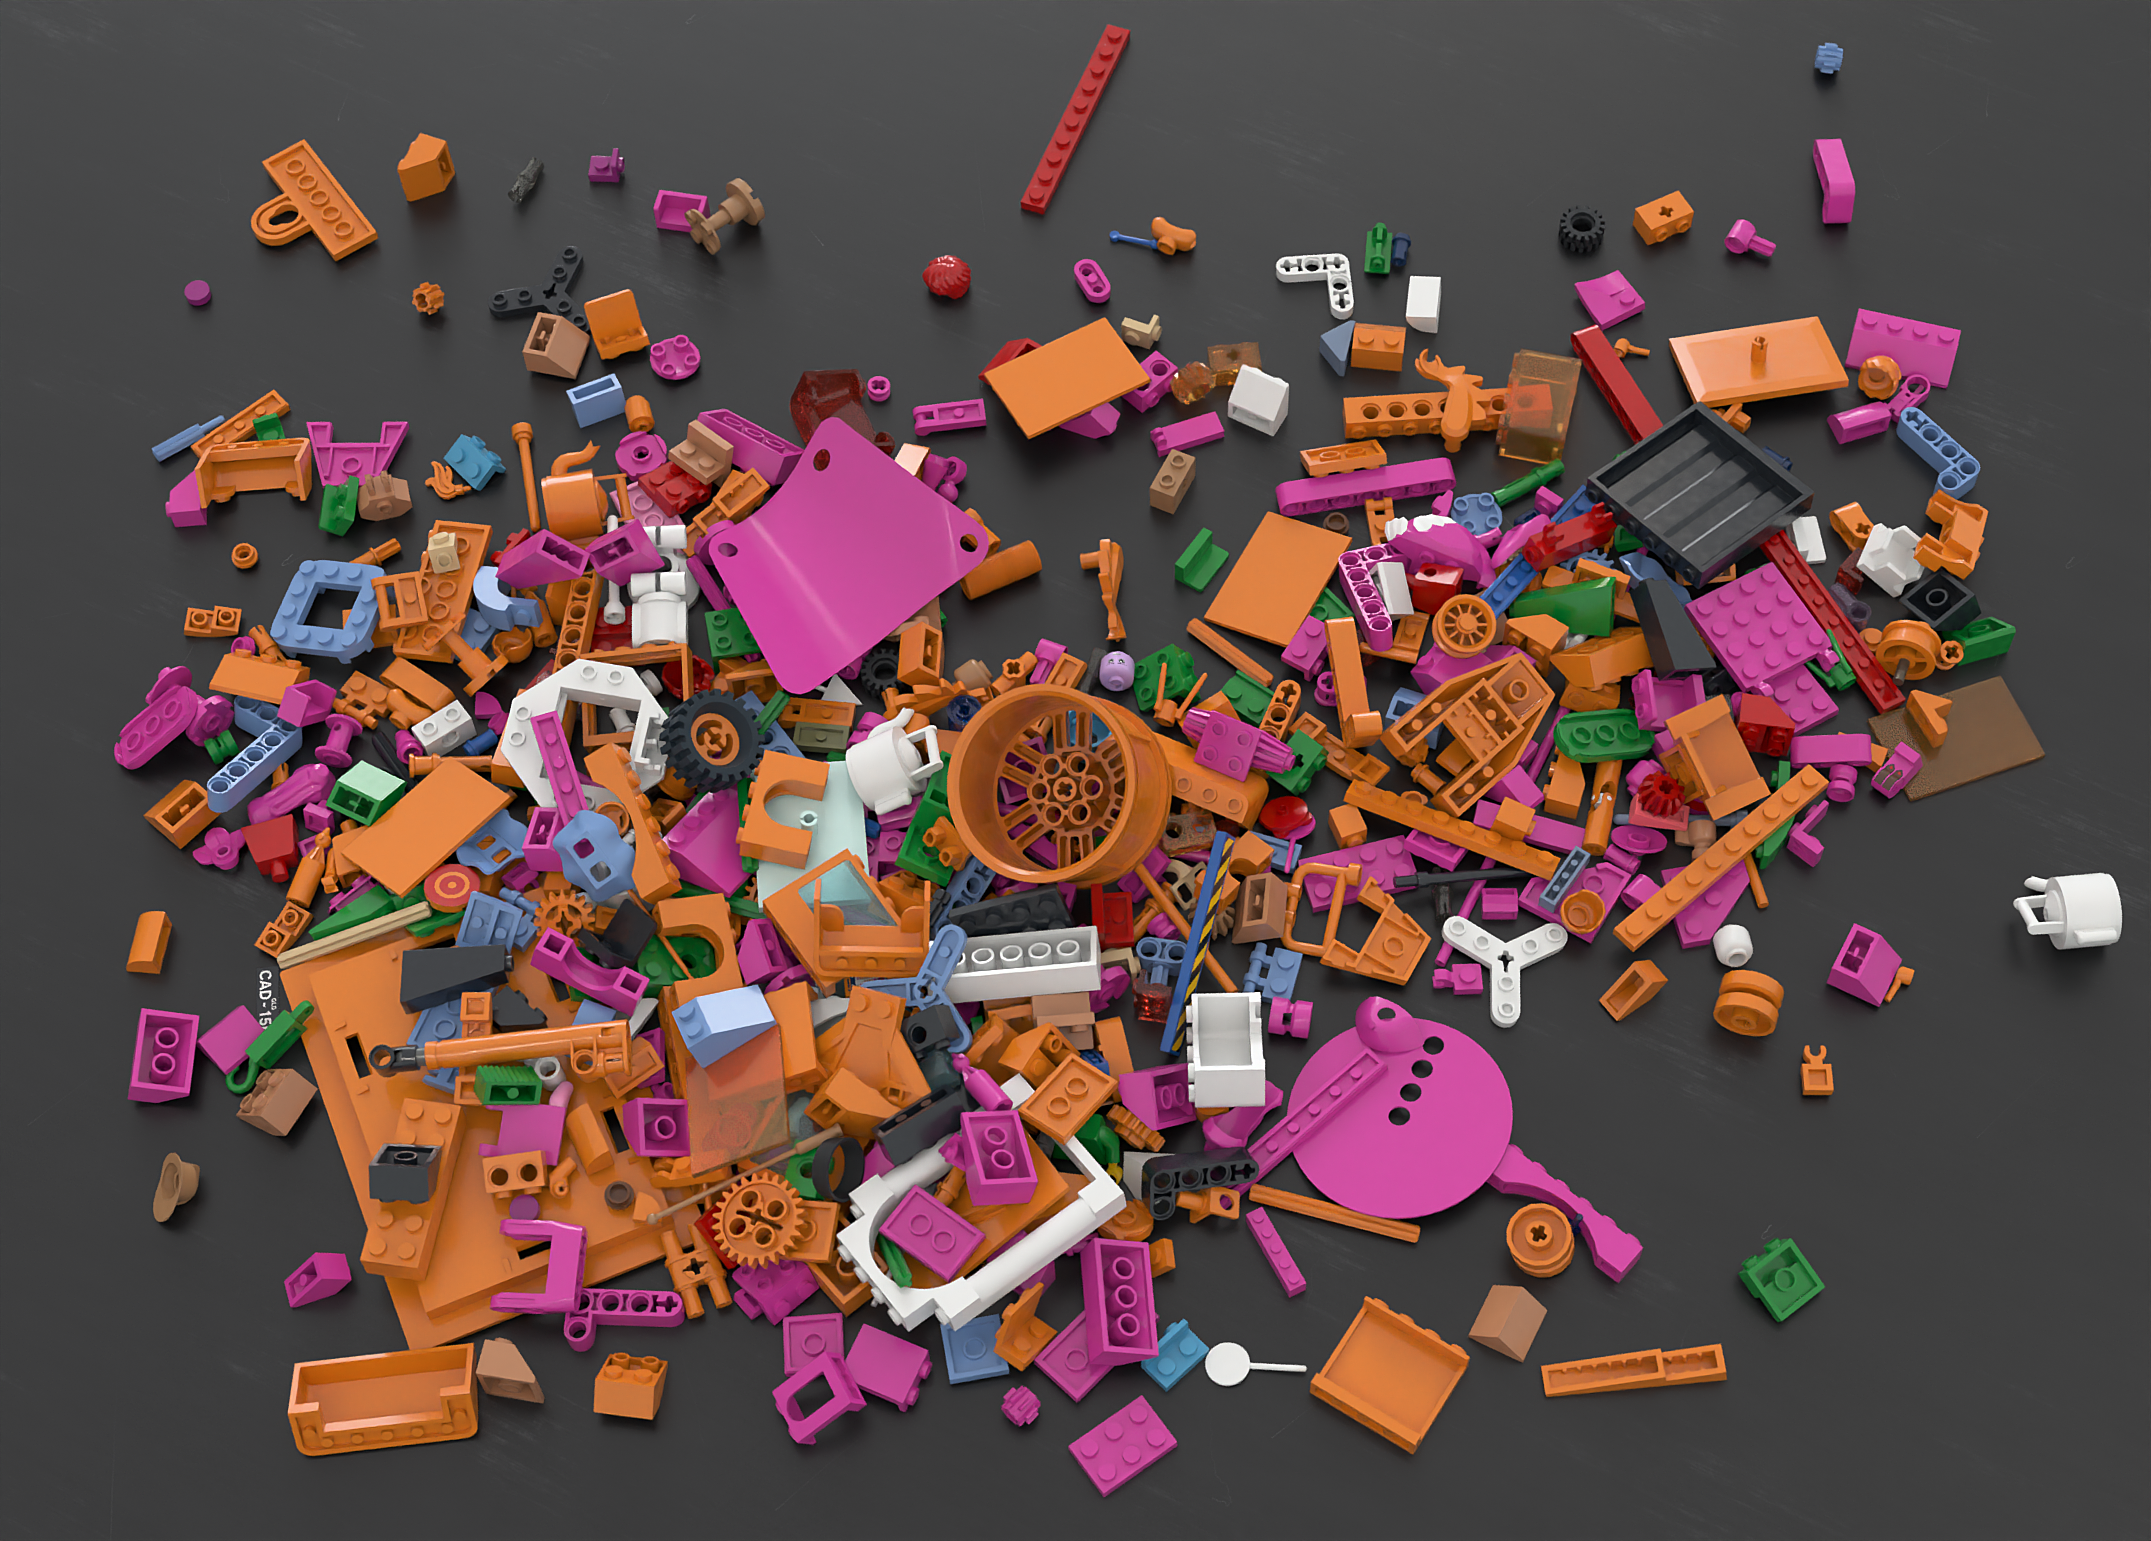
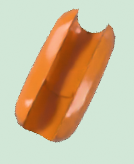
(1172, 237)
(404, 711)

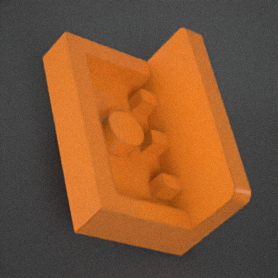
(1583, 701)

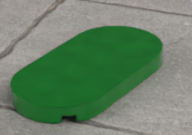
(1602, 736)

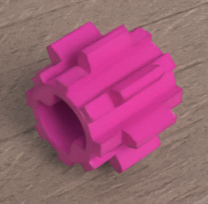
(1020, 1405)

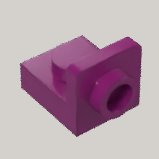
(606, 167)

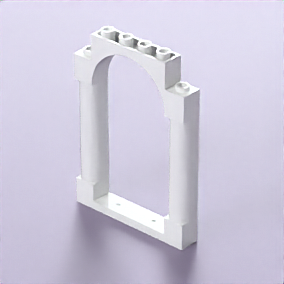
(967, 1298)

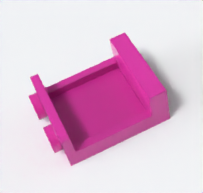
(1664, 699)
(888, 1366)

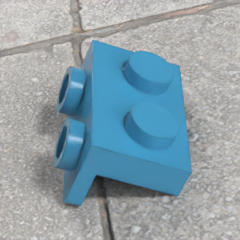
(473, 461)

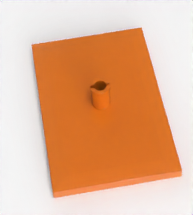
(1758, 362)

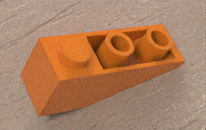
(1566, 787)

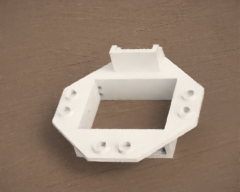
(592, 684)

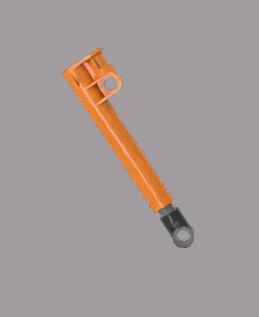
(602, 1043)

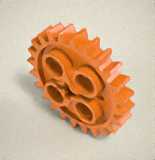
(748, 1245)

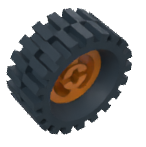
(728, 728)

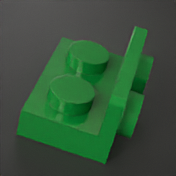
(339, 506)

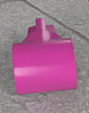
(1743, 237)
(1047, 656)

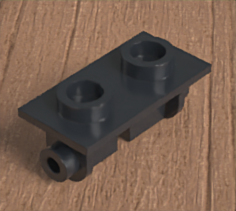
(1719, 683)

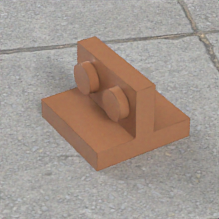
(704, 455)
(1069, 1014)

